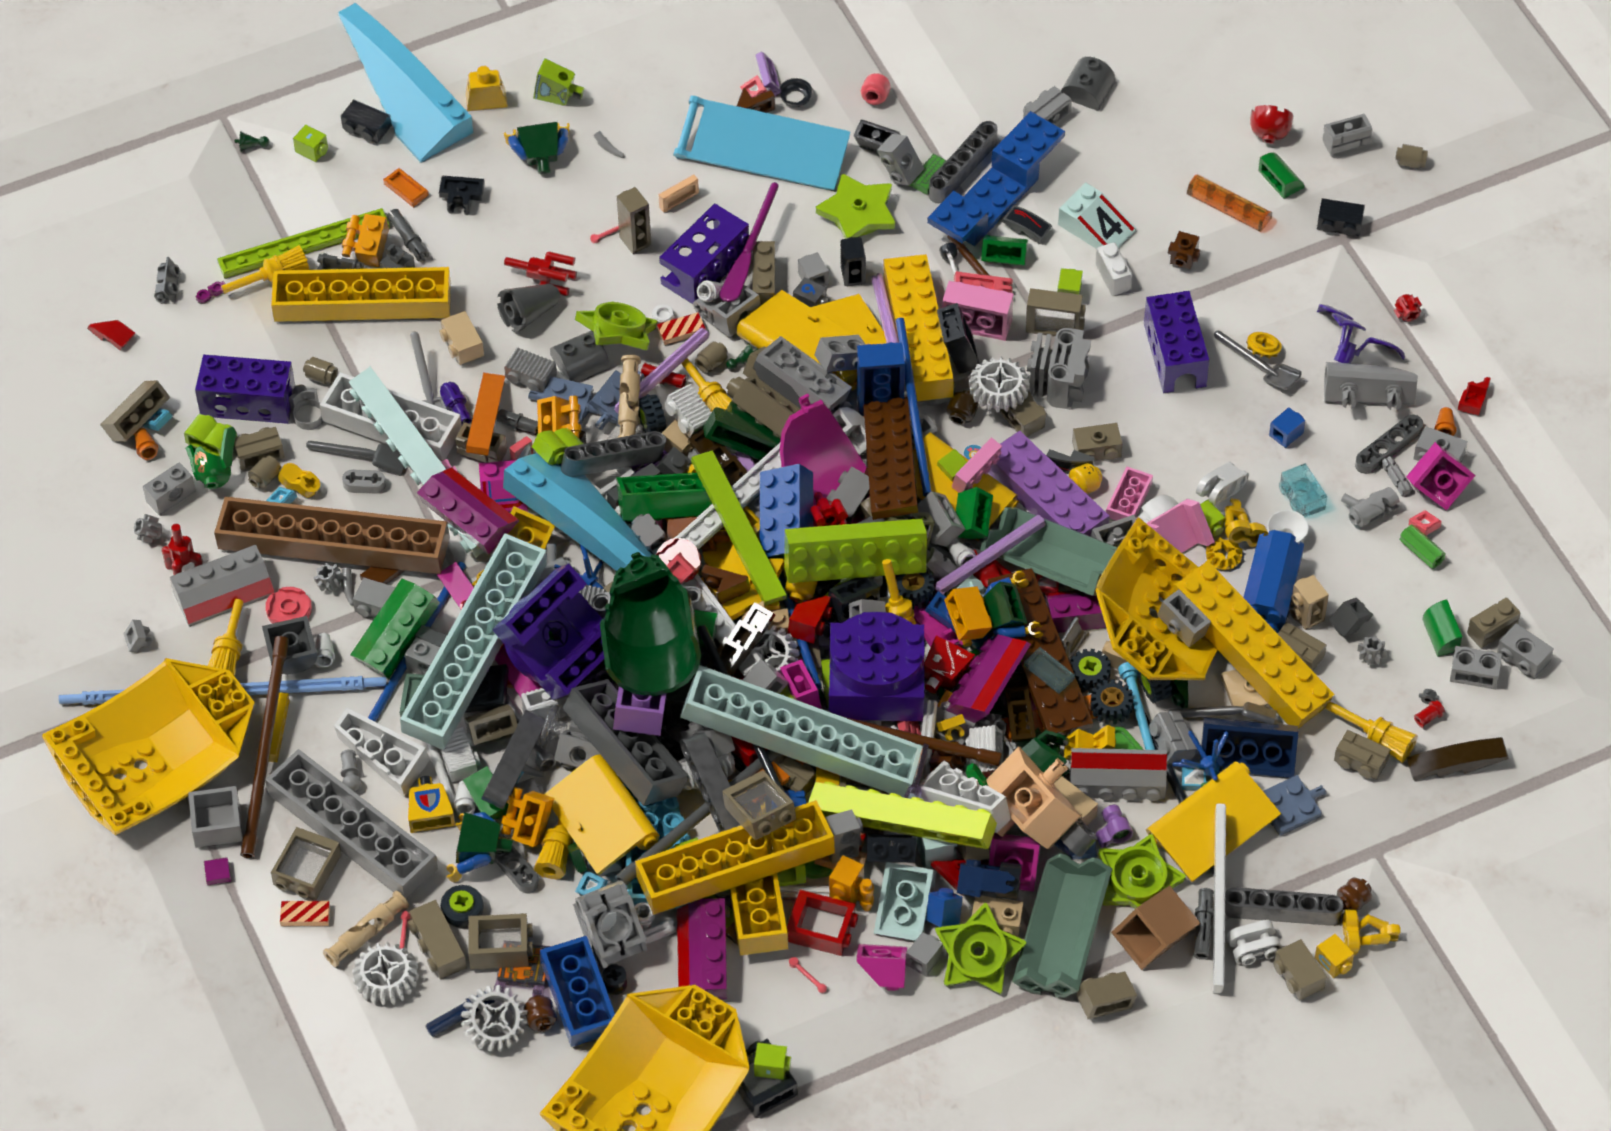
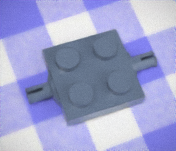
(564, 389)
(607, 398)
(1294, 803)

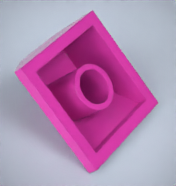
(884, 964)

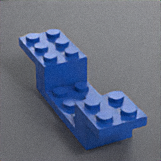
(1003, 185)

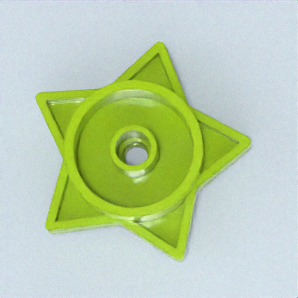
(858, 207)
(618, 324)
(1137, 861)
(977, 932)

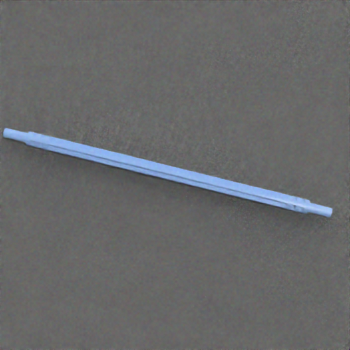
(252, 688)

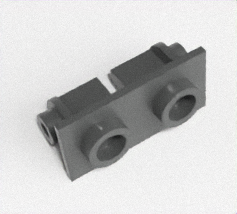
(333, 262)
(169, 275)

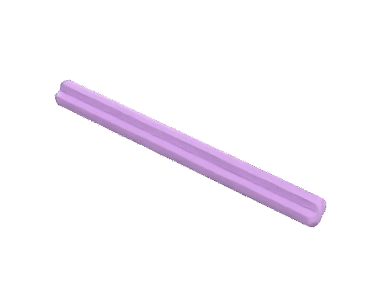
(885, 309)
(671, 363)
(990, 554)

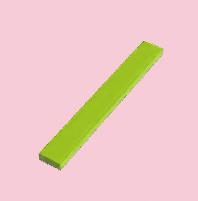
(309, 242)
(738, 528)

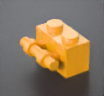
(371, 239)
(559, 413)
(968, 614)
(532, 817)
(849, 885)

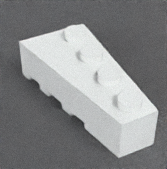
(385, 751)
(954, 789)

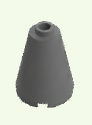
(526, 304)

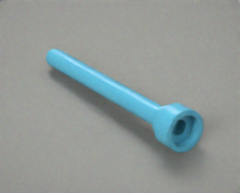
(1129, 675)

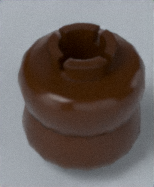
(1355, 894)
(540, 1013)

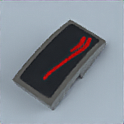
(1031, 224)
(1067, 462)

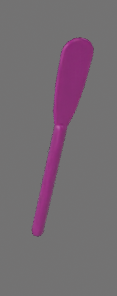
(738, 274)

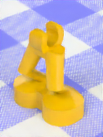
(1241, 529)
(1351, 929)

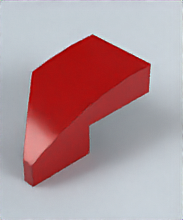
(113, 331)
(1474, 396)

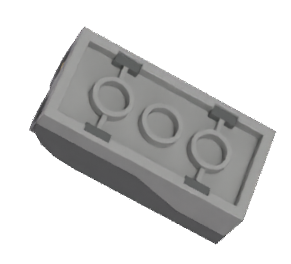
(797, 374)

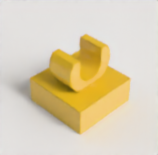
(951, 724)

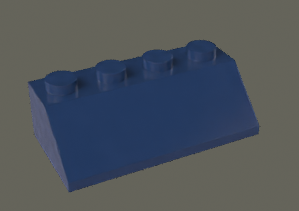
(1259, 745)

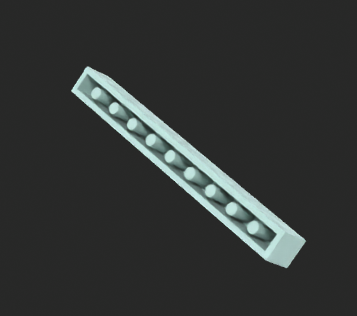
(401, 435)

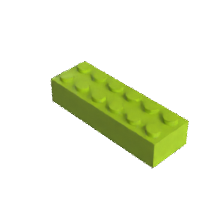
(854, 550)

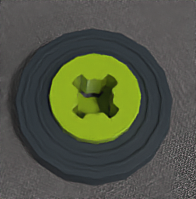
(452, 907)

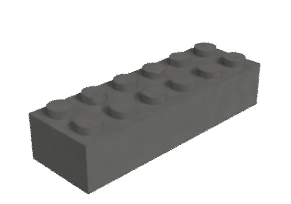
(635, 757)

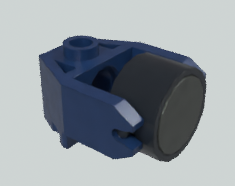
(978, 877)

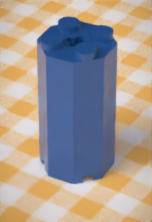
(1274, 576)

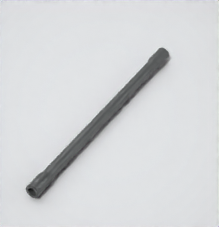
(629, 873)

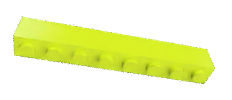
(908, 815)

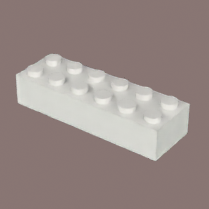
(434, 423)

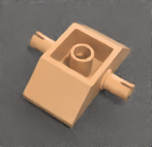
(1046, 811)

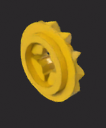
(1271, 344)
(1218, 560)

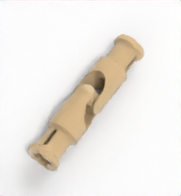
(629, 395)
(359, 934)

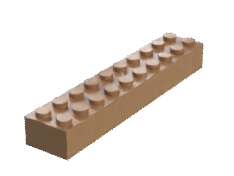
(333, 535)

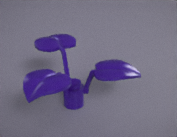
(1346, 349)

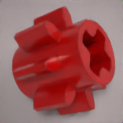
(1407, 307)

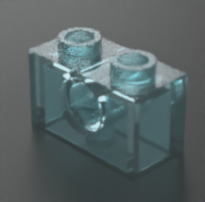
(1312, 496)

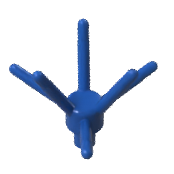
(589, 576)
(1208, 763)

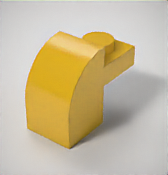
(1100, 740)

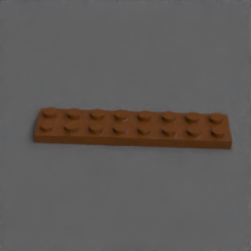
(890, 458)
(1058, 712)

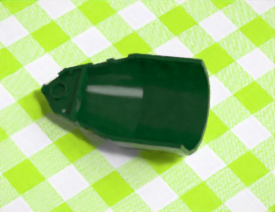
(649, 629)

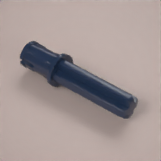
(450, 1018)

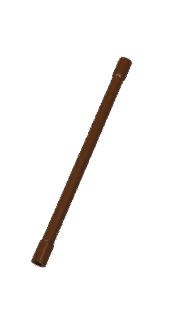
(981, 755)
(250, 836)

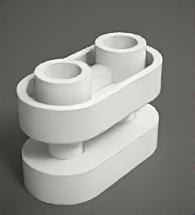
(1253, 942)

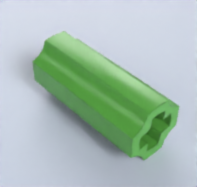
(1422, 546)

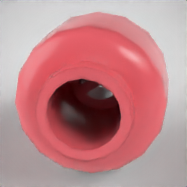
(875, 89)

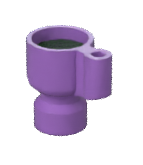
(1117, 828)

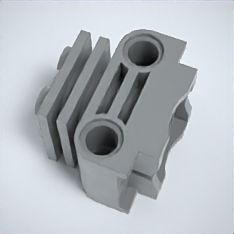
(1062, 367)
(623, 938)

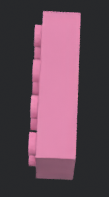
(977, 466)
(1129, 494)

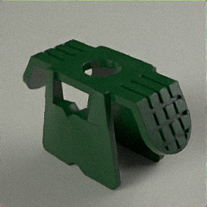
(1042, 754)

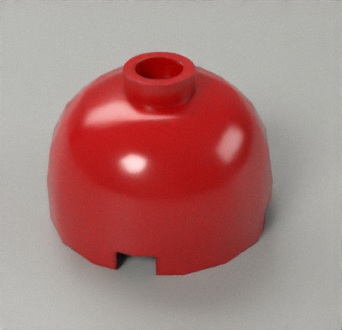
(1270, 124)

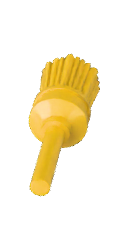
(290, 260)
(710, 392)
(897, 604)
(227, 647)
(1380, 731)
(554, 853)

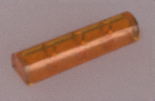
(1228, 202)

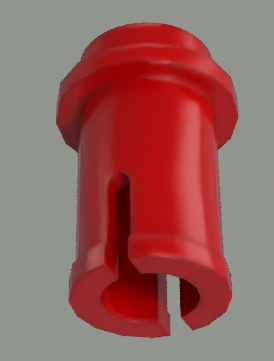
(1434, 710)

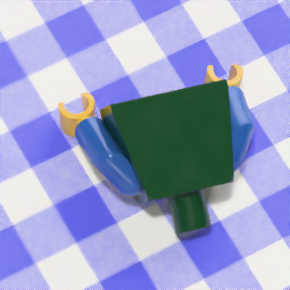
(539, 143)
(1006, 609)
(477, 844)

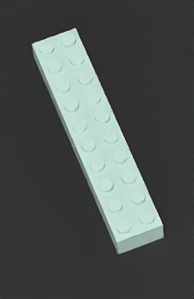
(471, 642)
(801, 731)

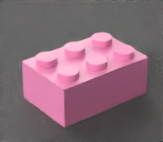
(985, 309)

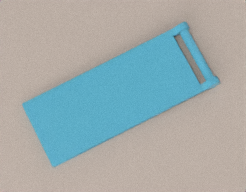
(764, 144)

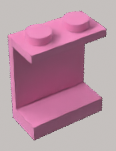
(1183, 526)

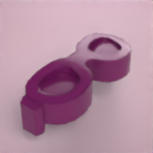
(213, 290)

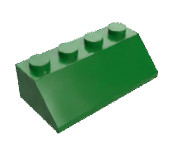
(662, 496)
(395, 627)

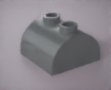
(1089, 82)
(580, 357)
(301, 646)

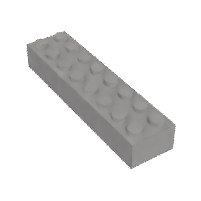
(347, 818)

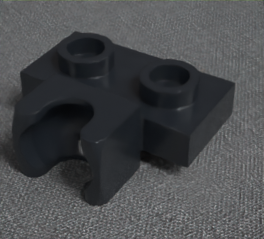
(461, 191)

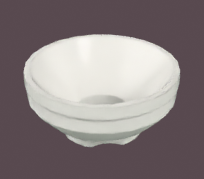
(1290, 522)

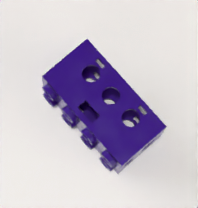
(690, 271)
(1175, 339)
(249, 383)

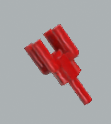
(545, 270)
(828, 512)
(180, 551)

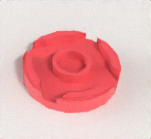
(288, 604)

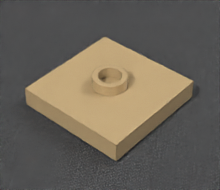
(1240, 691)

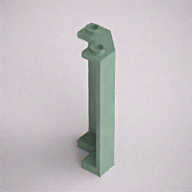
(1054, 551)
(1062, 926)

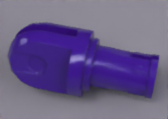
(455, 401)

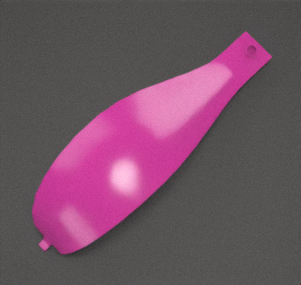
(820, 444)

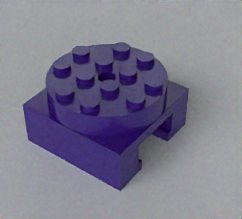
(577, 642)
(877, 668)

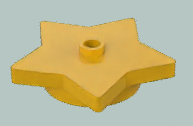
(743, 603)

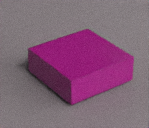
(217, 871)

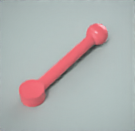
(595, 238)
(405, 916)
(794, 963)

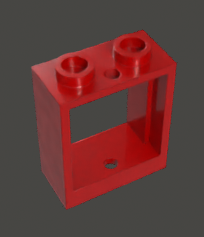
(817, 940)

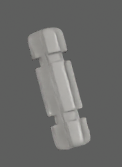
(1396, 476)

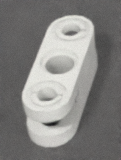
(1222, 483)

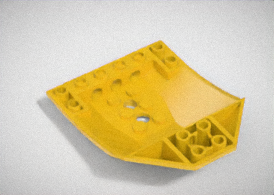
(1131, 583)
(176, 719)
(663, 1051)

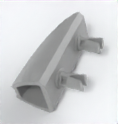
(1368, 384)

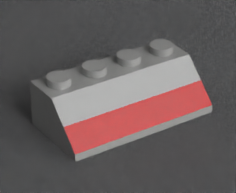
(214, 586)
(1119, 773)

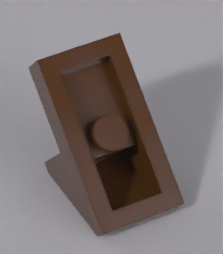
(762, 102)
(729, 583)

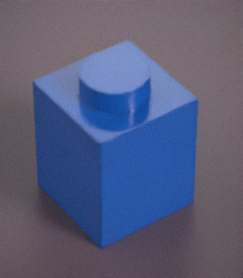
(1287, 427)
(944, 907)

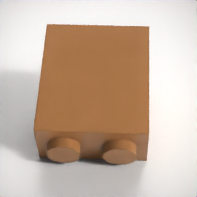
(1155, 927)

